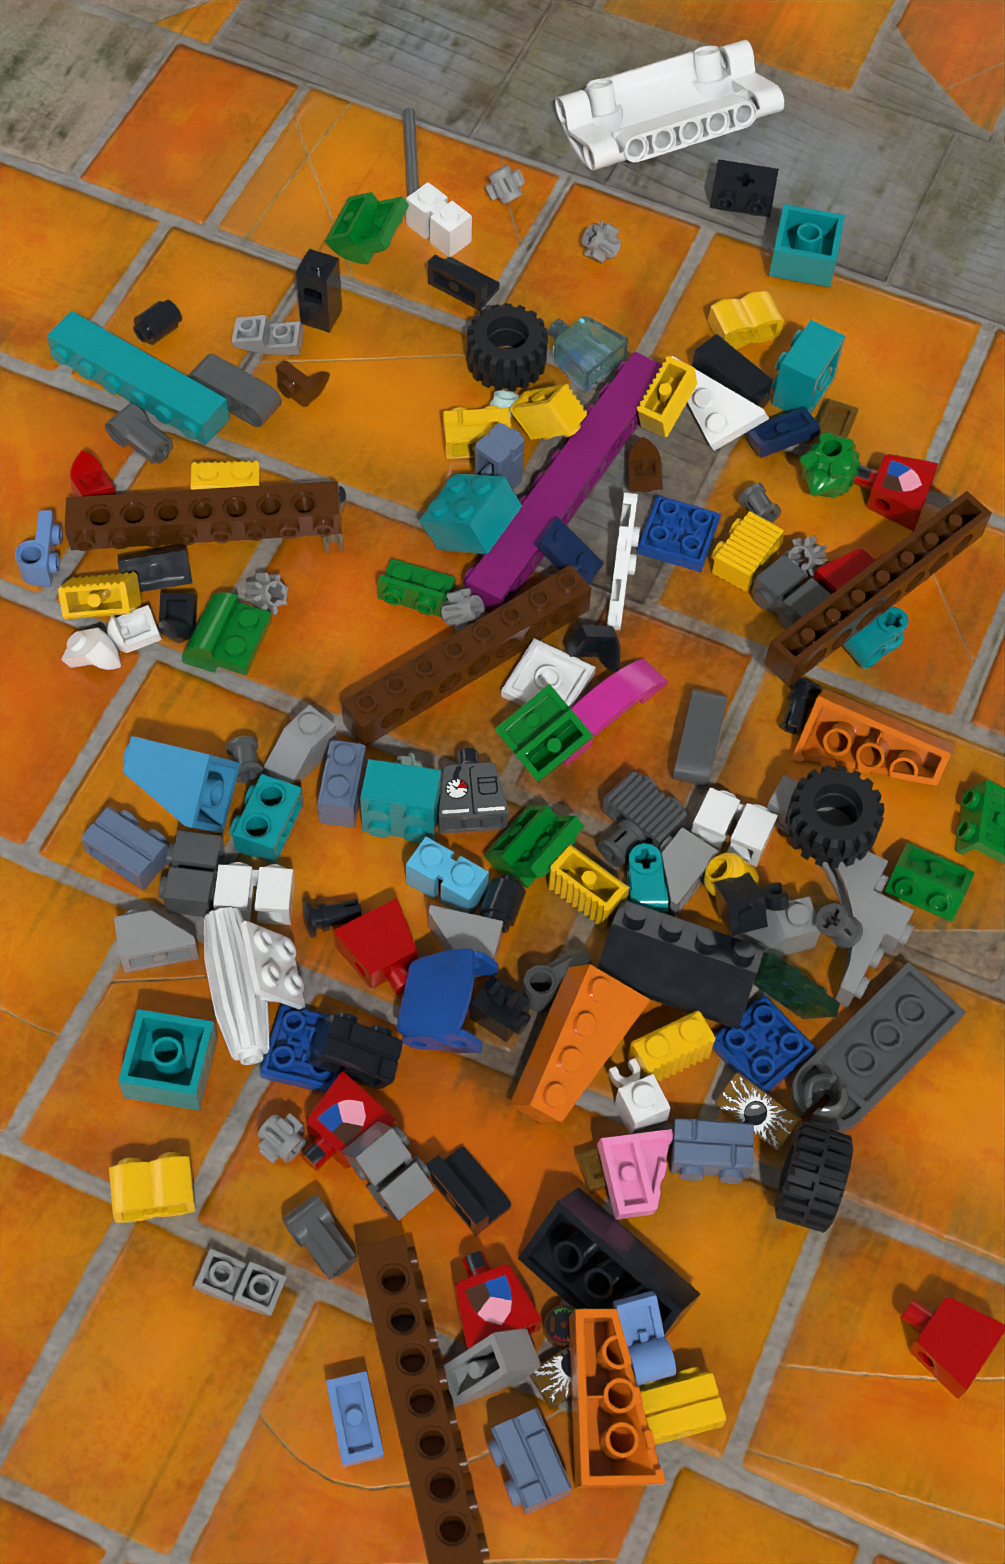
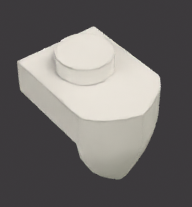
(133, 630)
(91, 648)

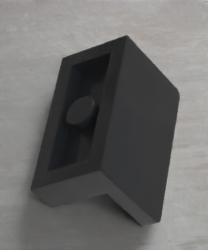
(461, 281)
(157, 566)
(468, 1189)

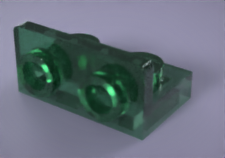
(794, 989)

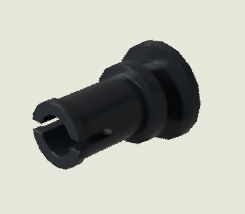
(800, 700)
(329, 915)

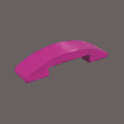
(615, 696)

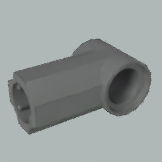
(133, 428)
(551, 978)
(314, 1228)

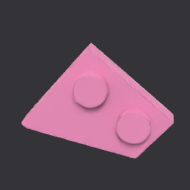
(635, 1171)

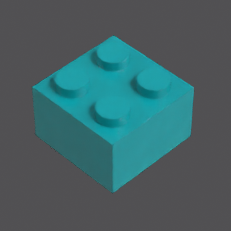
(807, 245)
(807, 367)
(471, 513)
(400, 801)
(168, 1059)

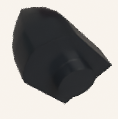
(177, 615)
(598, 642)

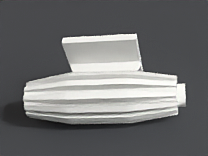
(244, 973)

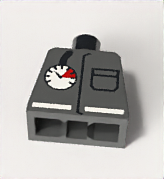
(471, 796)

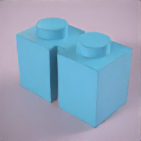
(462, 881)

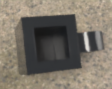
(744, 904)
(500, 1009)

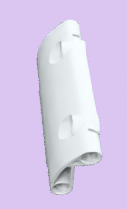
(667, 105)

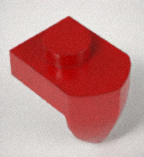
(88, 477)

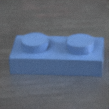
(354, 1419)

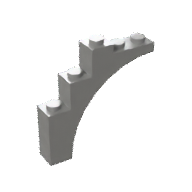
(860, 894)

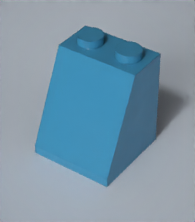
(183, 781)

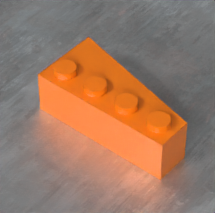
(575, 1042)

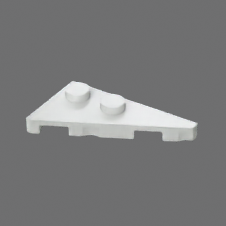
(722, 412)
(624, 561)

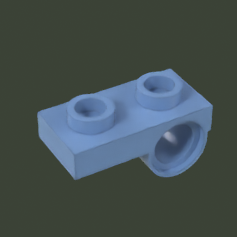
(41, 552)
(645, 1338)

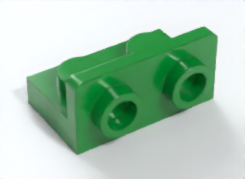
(415, 587)
(983, 821)
(929, 882)

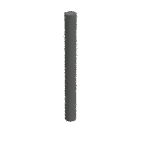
(410, 150)

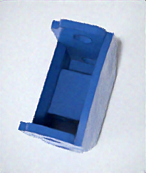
(438, 1000)

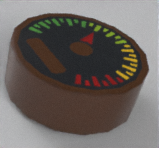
(557, 1326)

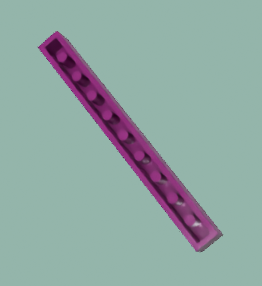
(565, 484)

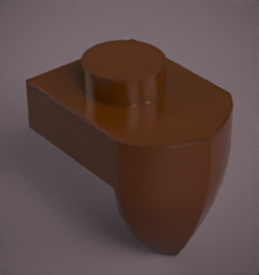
(298, 386)
(644, 467)

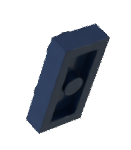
(783, 432)
(566, 548)

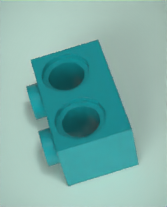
(274, 820)

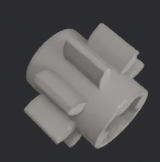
(505, 184)
(601, 241)
(809, 549)
(267, 592)
(462, 609)
(281, 1138)

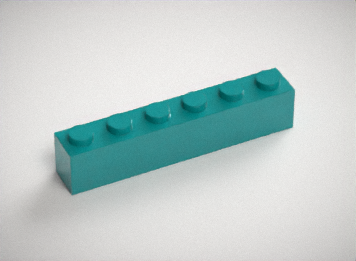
(138, 377)

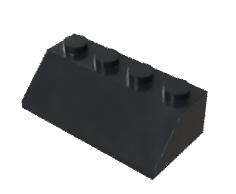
(681, 963)
(598, 1261)

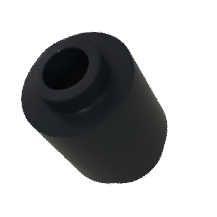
(157, 322)
(503, 900)

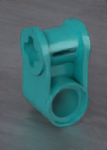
(878, 638)
(648, 884)

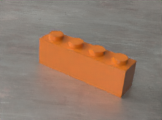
(870, 742)
(608, 1415)

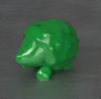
(830, 466)

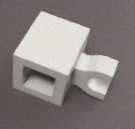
(639, 1100)

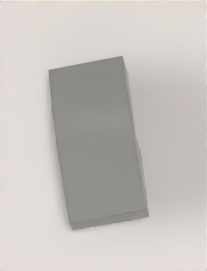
(260, 336)
(239, 1283)

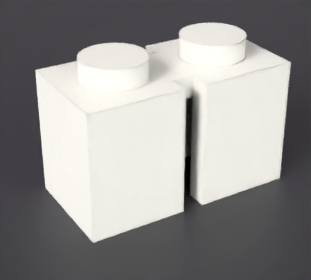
(442, 221)
(751, 832)
(273, 895)

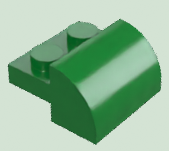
(365, 226)
(227, 635)
(544, 733)
(533, 843)

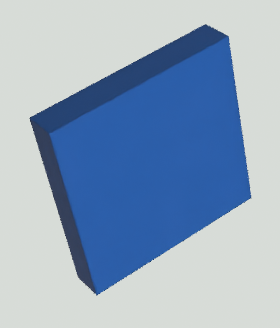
(679, 533)
(764, 1046)
(292, 1049)

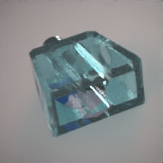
(587, 350)

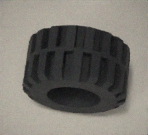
(507, 328)
(839, 791)
(814, 1177)

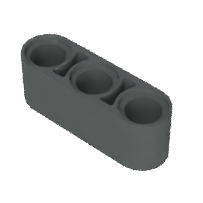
(245, 395)
(700, 737)

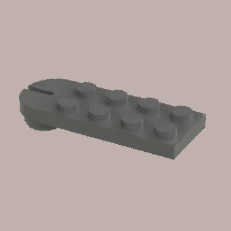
(874, 1050)

